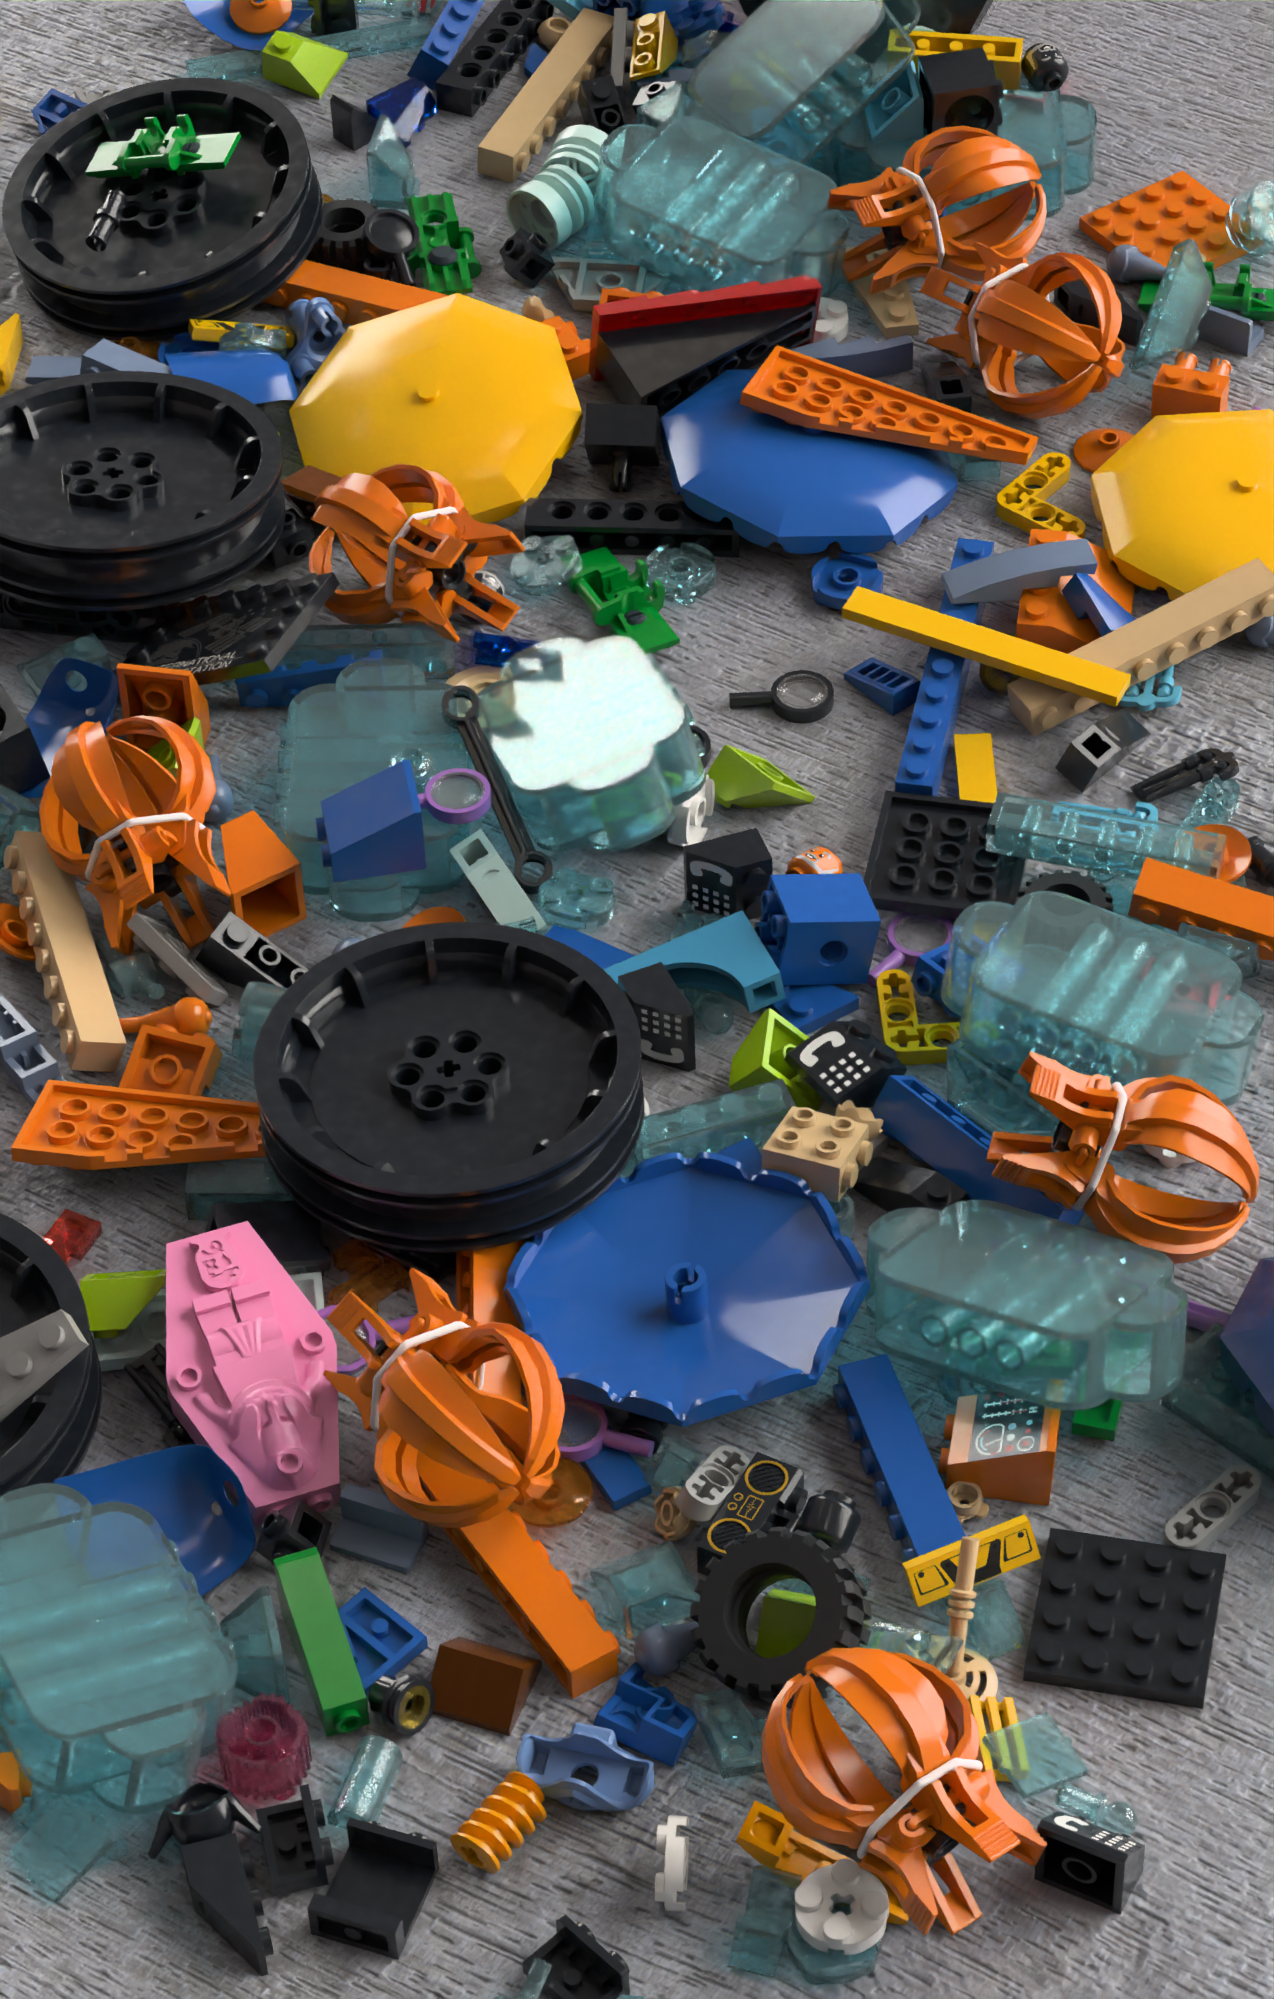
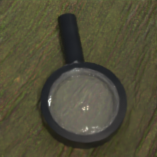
(795, 697)

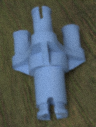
(316, 333)

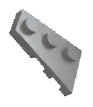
(621, 53)
(34, 1356)

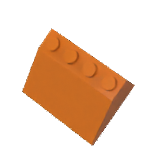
(1046, 614)

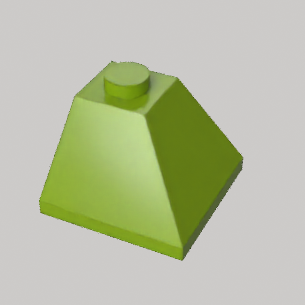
(301, 63)
(753, 781)
(763, 1055)
(118, 1298)

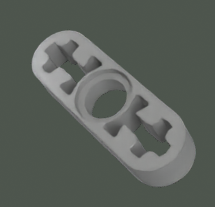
(712, 1483)
(1215, 1494)

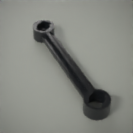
(501, 798)

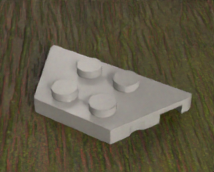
(584, 279)

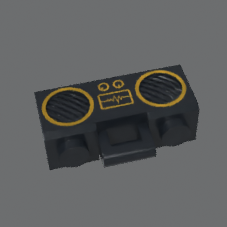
(763, 1498)

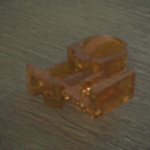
(368, 1277)

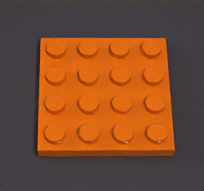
(1164, 217)

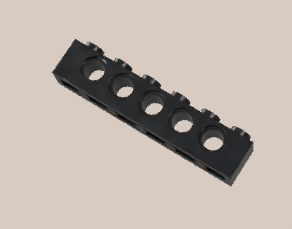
(490, 55)
(629, 525)

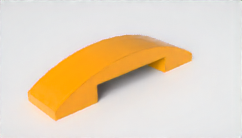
(775, 1845)

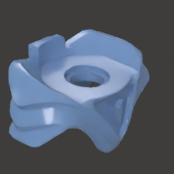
(622, 1778)

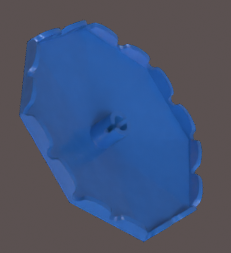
(798, 480)
(690, 1289)

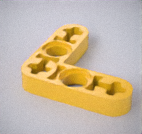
(1032, 501)
(908, 1030)

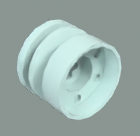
(579, 150)
(552, 205)

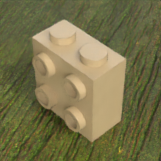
(820, 1150)

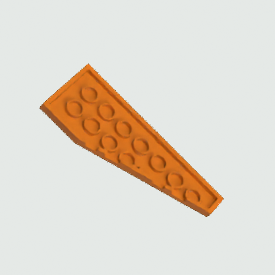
(848, 403)
(129, 1127)

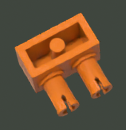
(1188, 391)

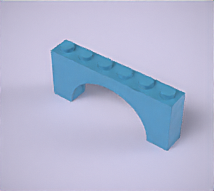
(719, 958)

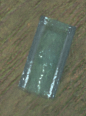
(366, 1781)

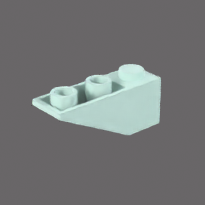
(494, 881)

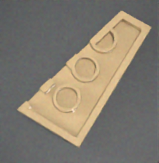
(889, 309)

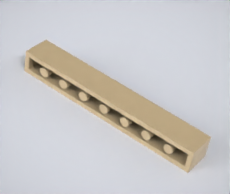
(546, 97)
(1155, 641)
(65, 956)

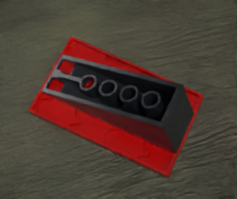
(681, 341)

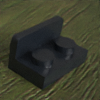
(333, 16)

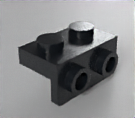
(293, 1844)
(580, 1965)

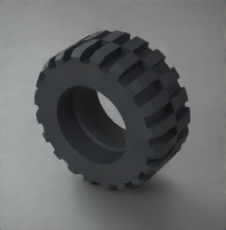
(737, 1583)

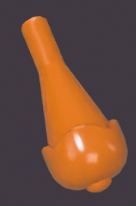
(187, 1016)

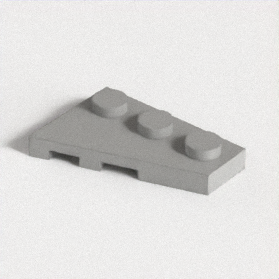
(156, 937)

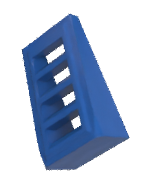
(890, 699)

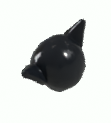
(201, 1815)

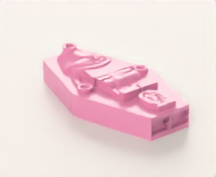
(251, 1368)

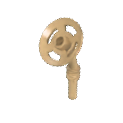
(959, 1616)

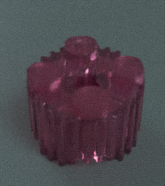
(264, 1748)

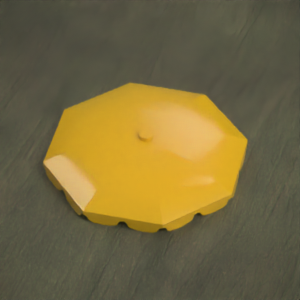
(448, 392)
(1189, 499)

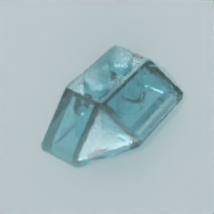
(1176, 308)
(994, 1095)

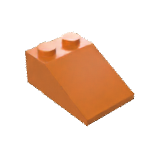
(161, 694)

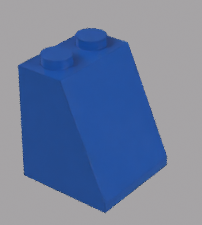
(373, 826)

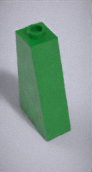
(320, 1642)

